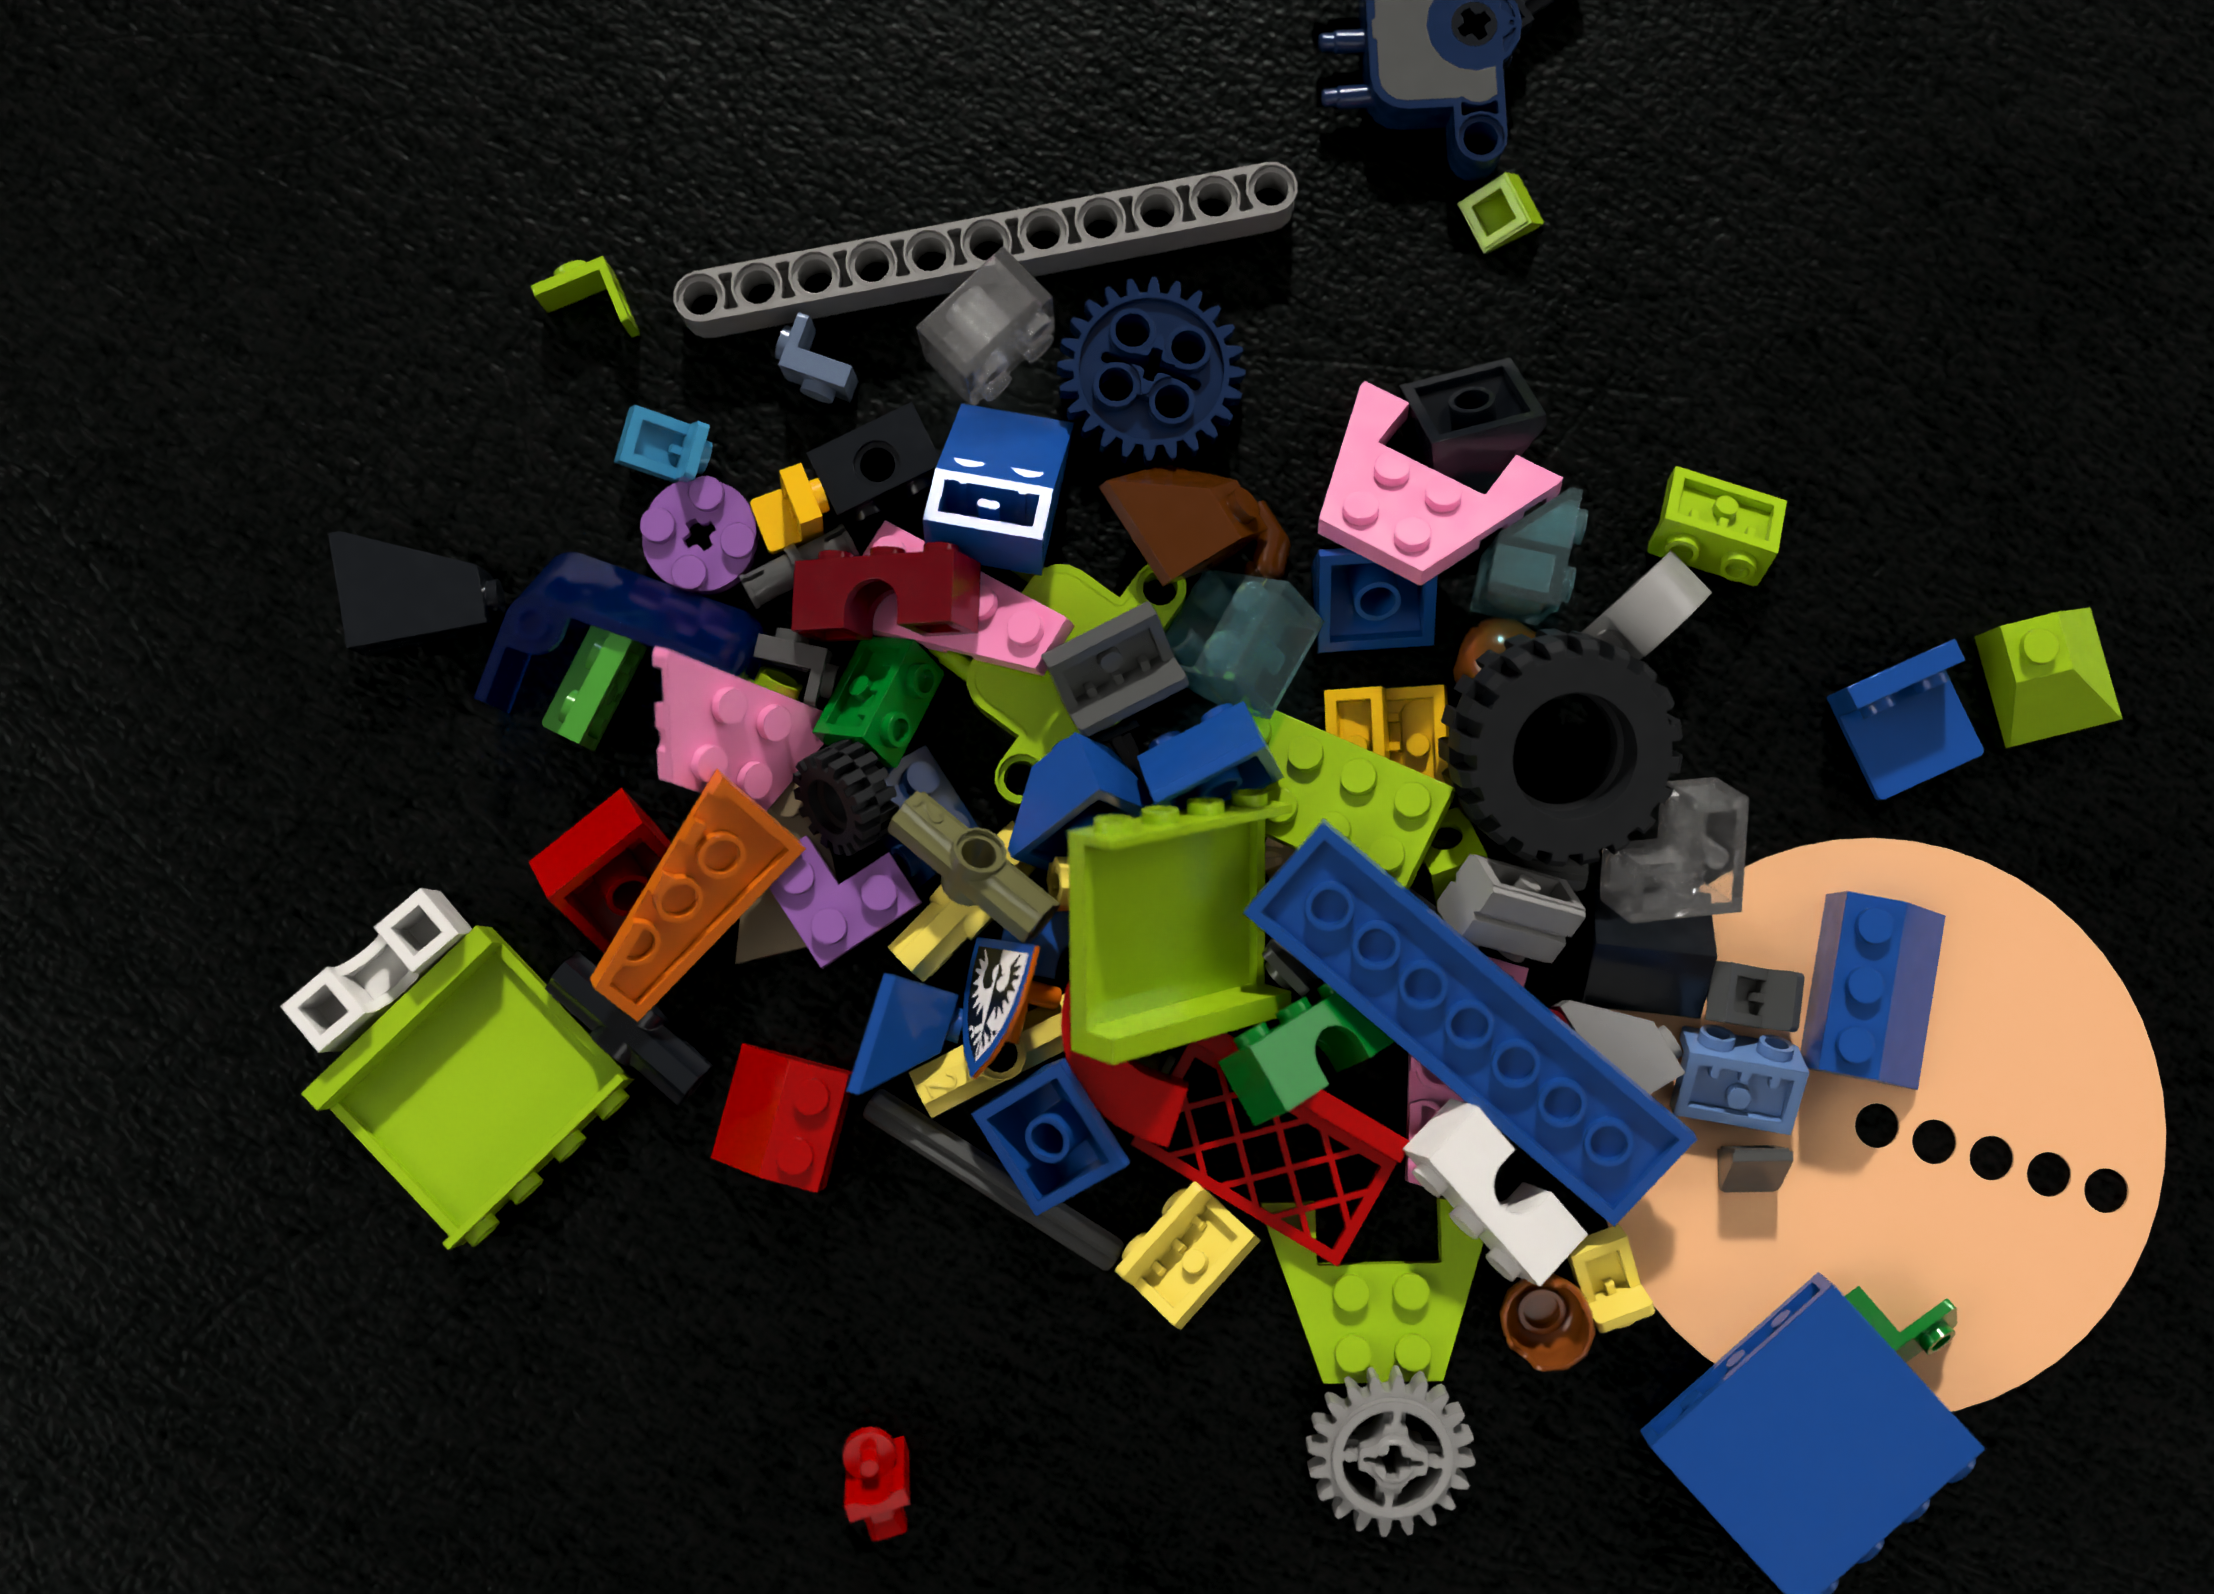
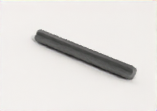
(989, 1178)

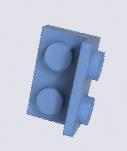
(1739, 1079)

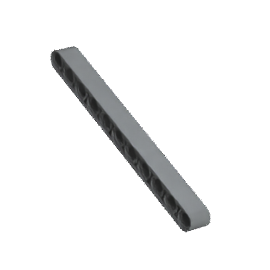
(958, 240)

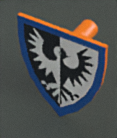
(998, 998)

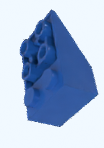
(999, 487)

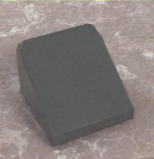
(1753, 1167)

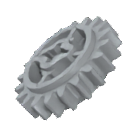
(1431, 1460)

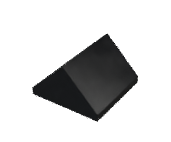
(1647, 965)

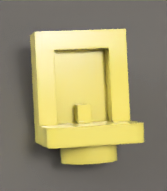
(1609, 1279)

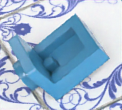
(663, 445)

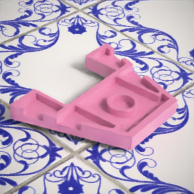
(1408, 512)

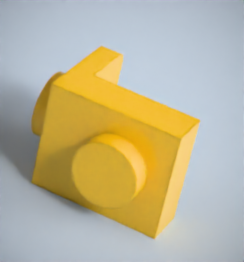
(791, 512)

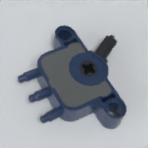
(1433, 77)

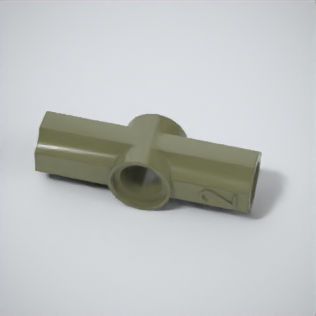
(973, 867)

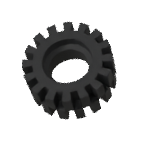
(845, 796)

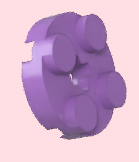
(667, 528)

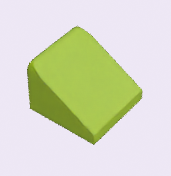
(1500, 212)

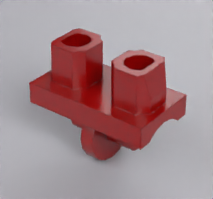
(877, 1481)

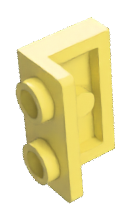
(1186, 1253)

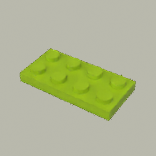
(1366, 797)

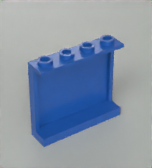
(1812, 1441)

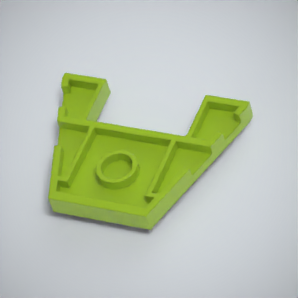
(1381, 1309)

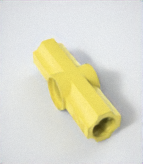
(945, 926)
(947, 1079)

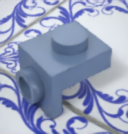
(818, 375)

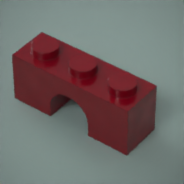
(841, 592)

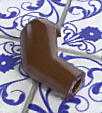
(1271, 548)

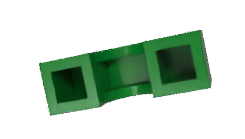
(1279, 1065)

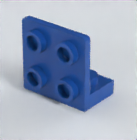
(1907, 722)

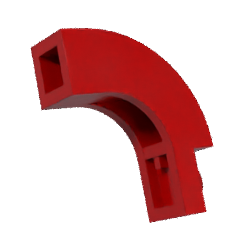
(1129, 1091)

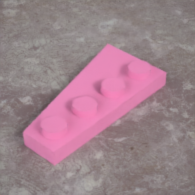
(1010, 627)

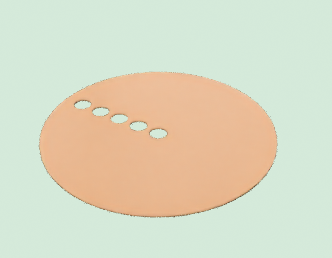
(2019, 1046)

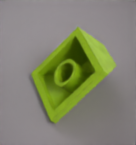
(2047, 676)

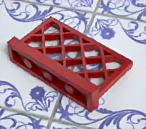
(1321, 1111)

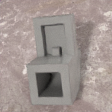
(1651, 608)

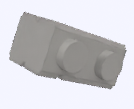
(1511, 909)

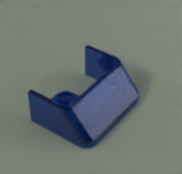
(620, 603)

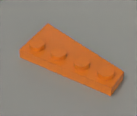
(700, 888)

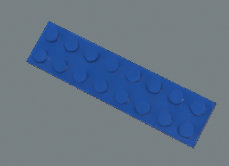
(1469, 1023)

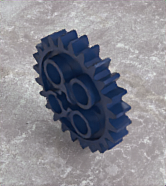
(1165, 323)

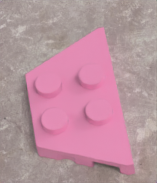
(729, 726)

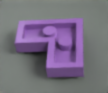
(836, 915)

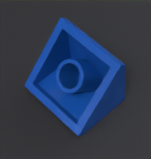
(1369, 604)

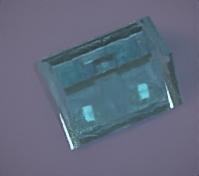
(1526, 565)
(1243, 639)

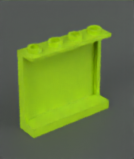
(1164, 926)
(472, 1086)

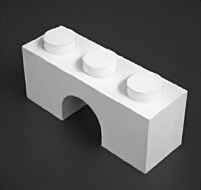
(354, 995)
(1459, 1159)

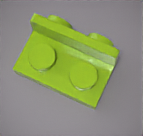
(1719, 526)

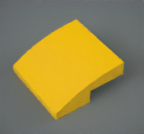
(1392, 723)

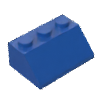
(1872, 989)

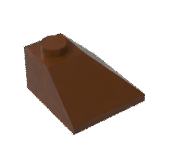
(1184, 518)

